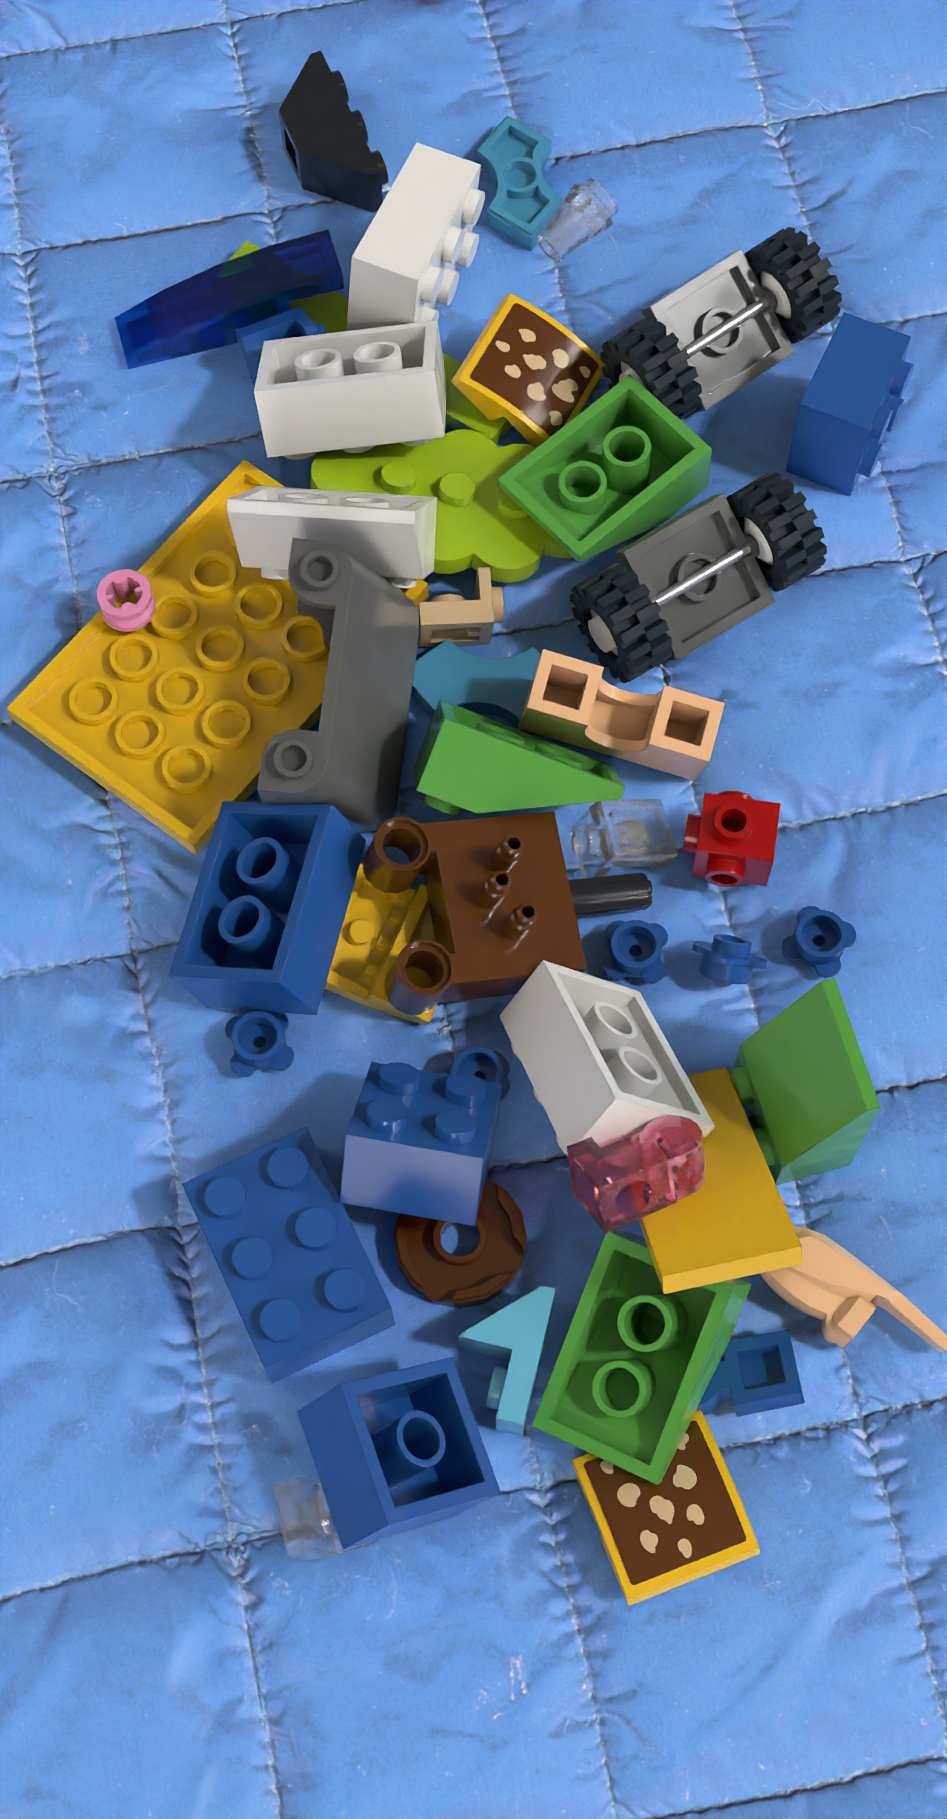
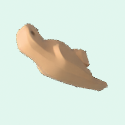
(844, 1292)

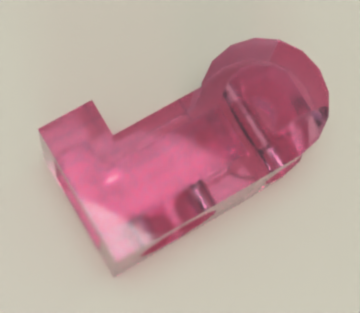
(638, 1172)

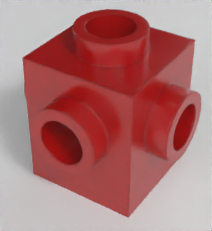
(733, 839)

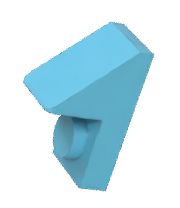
(517, 1337)

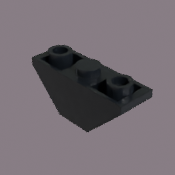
(330, 141)

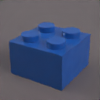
(850, 404)
(420, 1143)
(397, 1451)

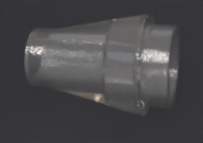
(579, 218)

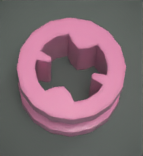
(122, 584)

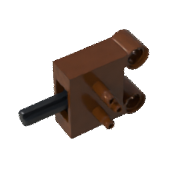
(493, 902)

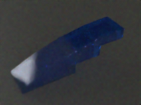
(229, 296)

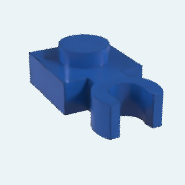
(756, 1375)

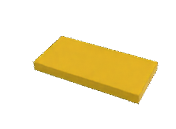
(735, 1218)

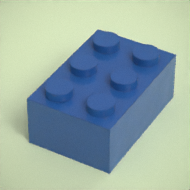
(268, 907)
(289, 1254)

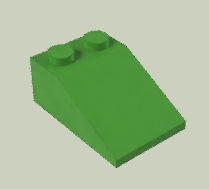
(610, 472)
(496, 767)
(806, 1086)
(636, 1359)

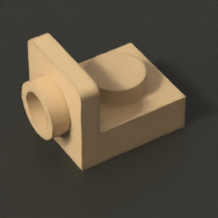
(461, 619)

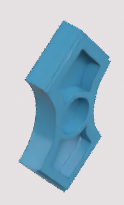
(523, 199)
(474, 682)

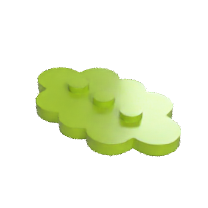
(473, 515)

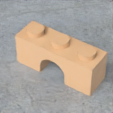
(658, 730)

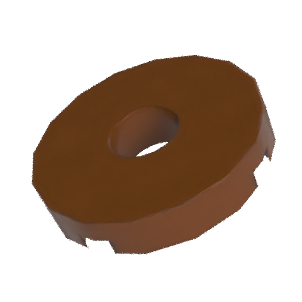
(468, 1278)

